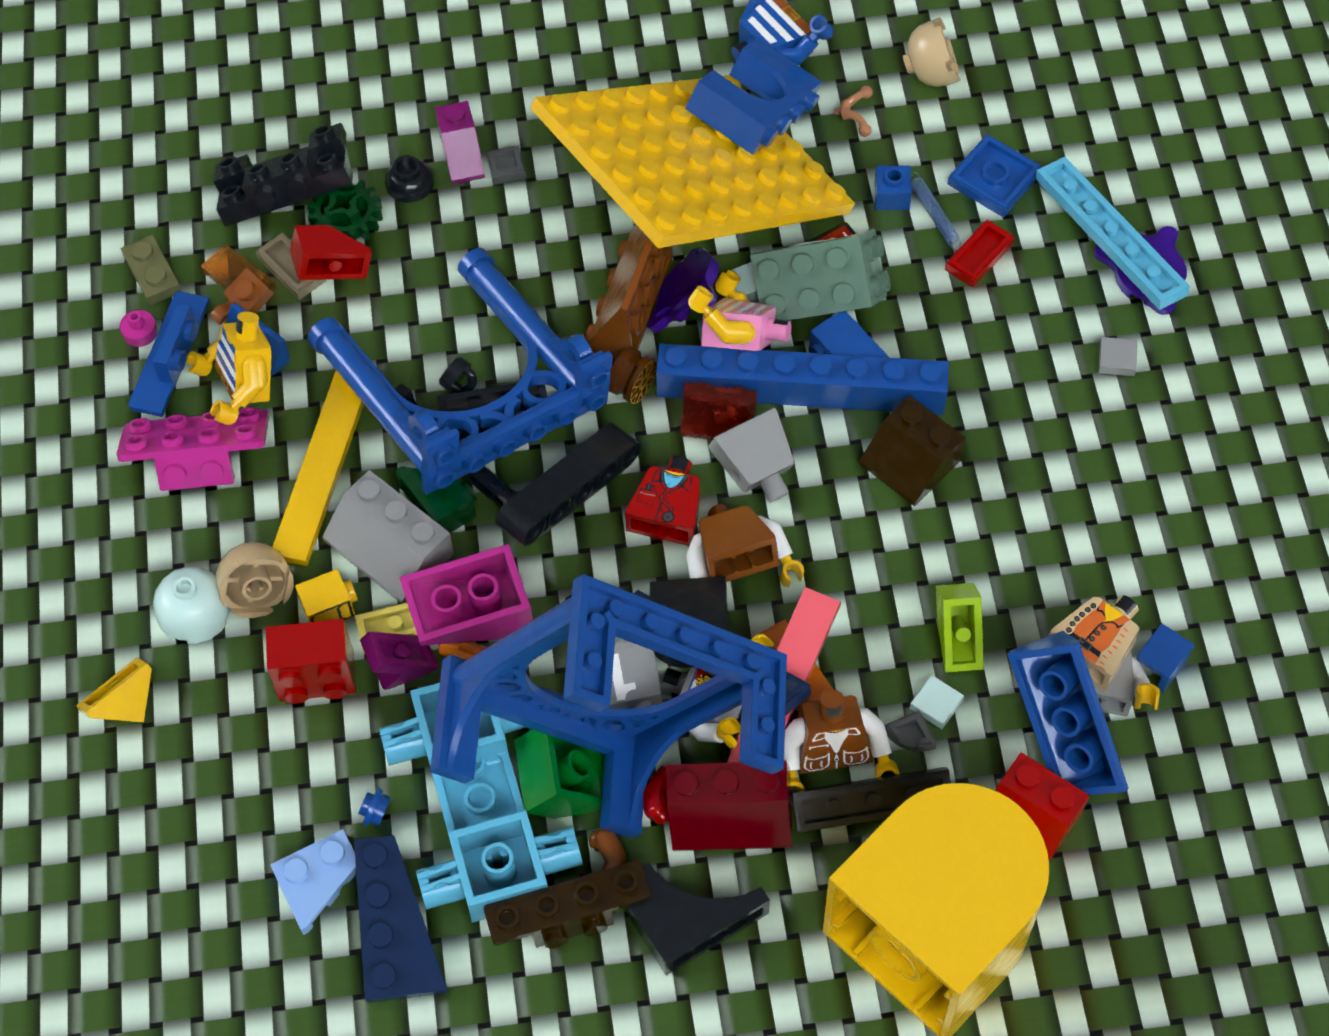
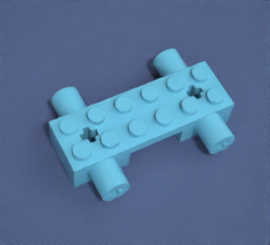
(481, 818)

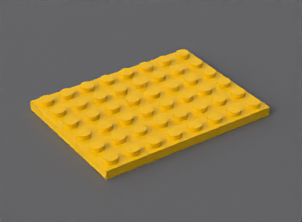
(680, 173)

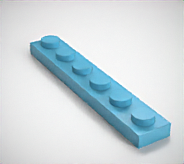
(1112, 233)

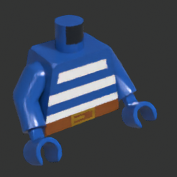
(781, 29)

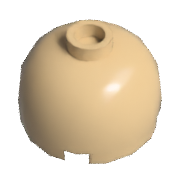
(932, 55)
(253, 579)

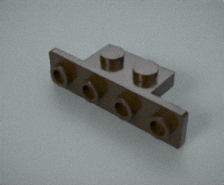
(568, 908)

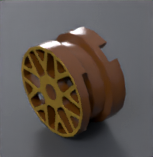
(632, 375)

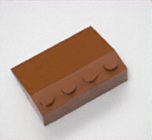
(630, 295)

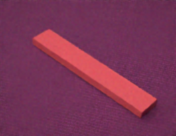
(803, 640)

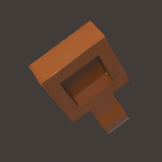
(245, 291)

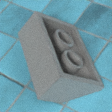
(385, 534)

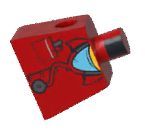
(666, 503)

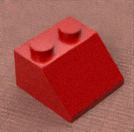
(1046, 798)

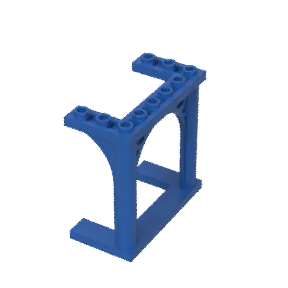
(630, 738)

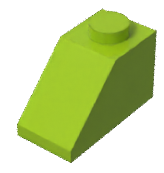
(960, 626)

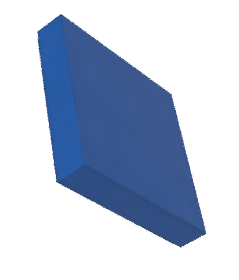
(994, 175)

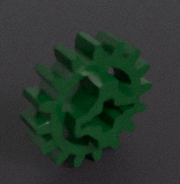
(346, 210)

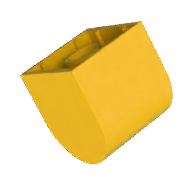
(941, 900)

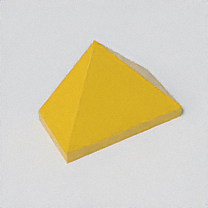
(121, 696)

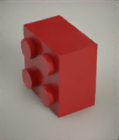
(311, 660)

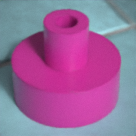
(138, 328)

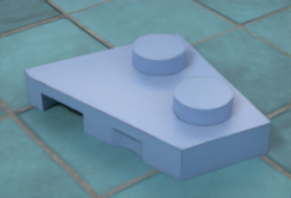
(315, 876)

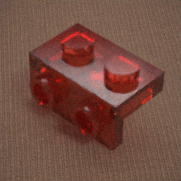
(715, 409)

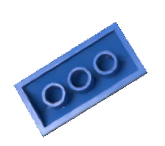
(1067, 714)

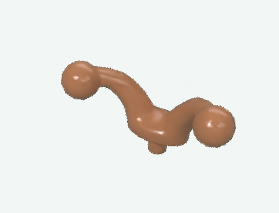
(846, 112)

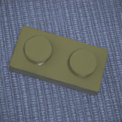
(150, 270)

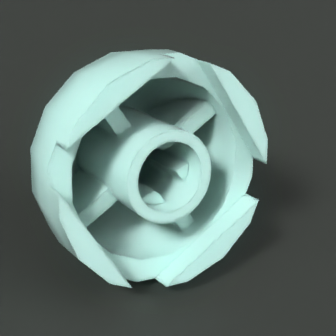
(189, 605)

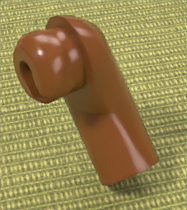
(609, 847)

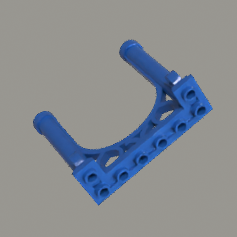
(425, 435)

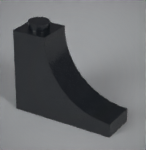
(685, 925)

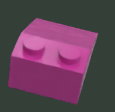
(468, 599)

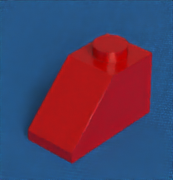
(327, 253)

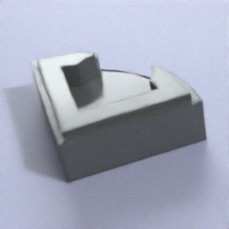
(911, 733)

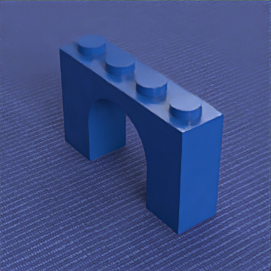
(747, 118)

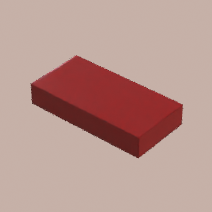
(979, 253)

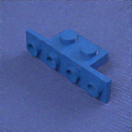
(169, 354)

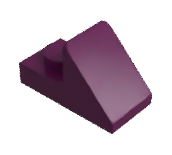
(397, 658)

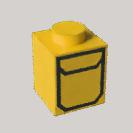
(327, 597)

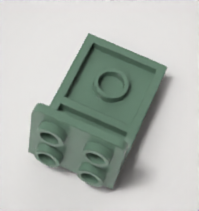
(822, 276)

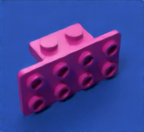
(194, 448)

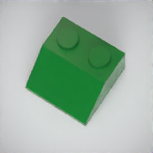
(558, 776)

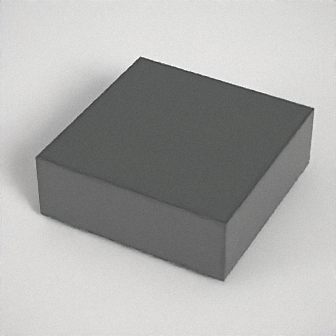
(506, 165)

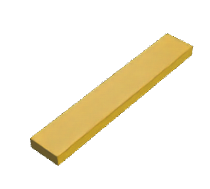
(319, 473)

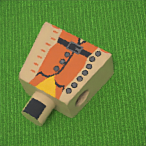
(1103, 634)

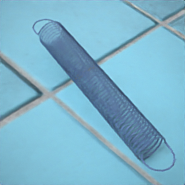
(934, 213)

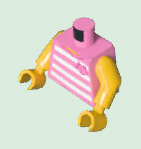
(736, 320)

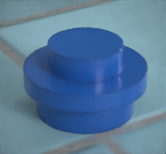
(374, 807)

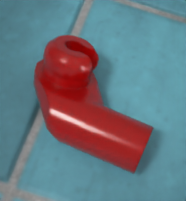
(654, 798)

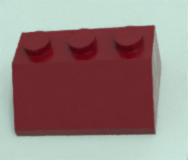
(728, 807)

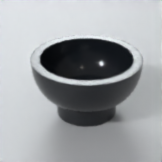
(409, 179)

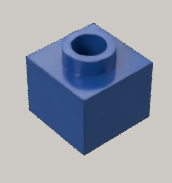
(892, 187)

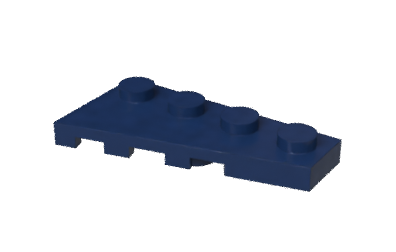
(393, 934)

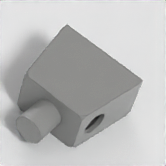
(756, 454)

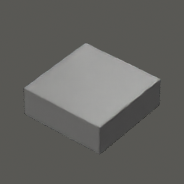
(1117, 356)

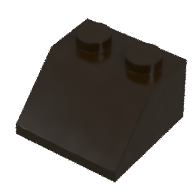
(913, 451)

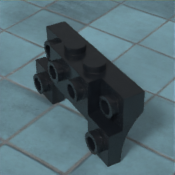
(283, 180)

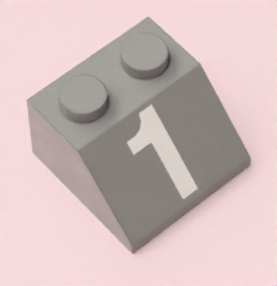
(634, 677)

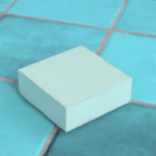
(936, 702)

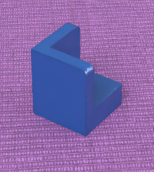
(1165, 654)

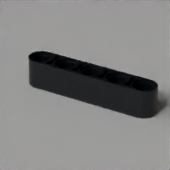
(568, 484)

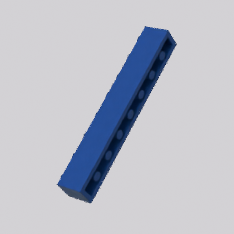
(806, 377)

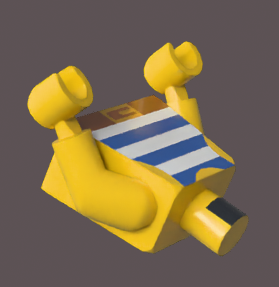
(242, 364)

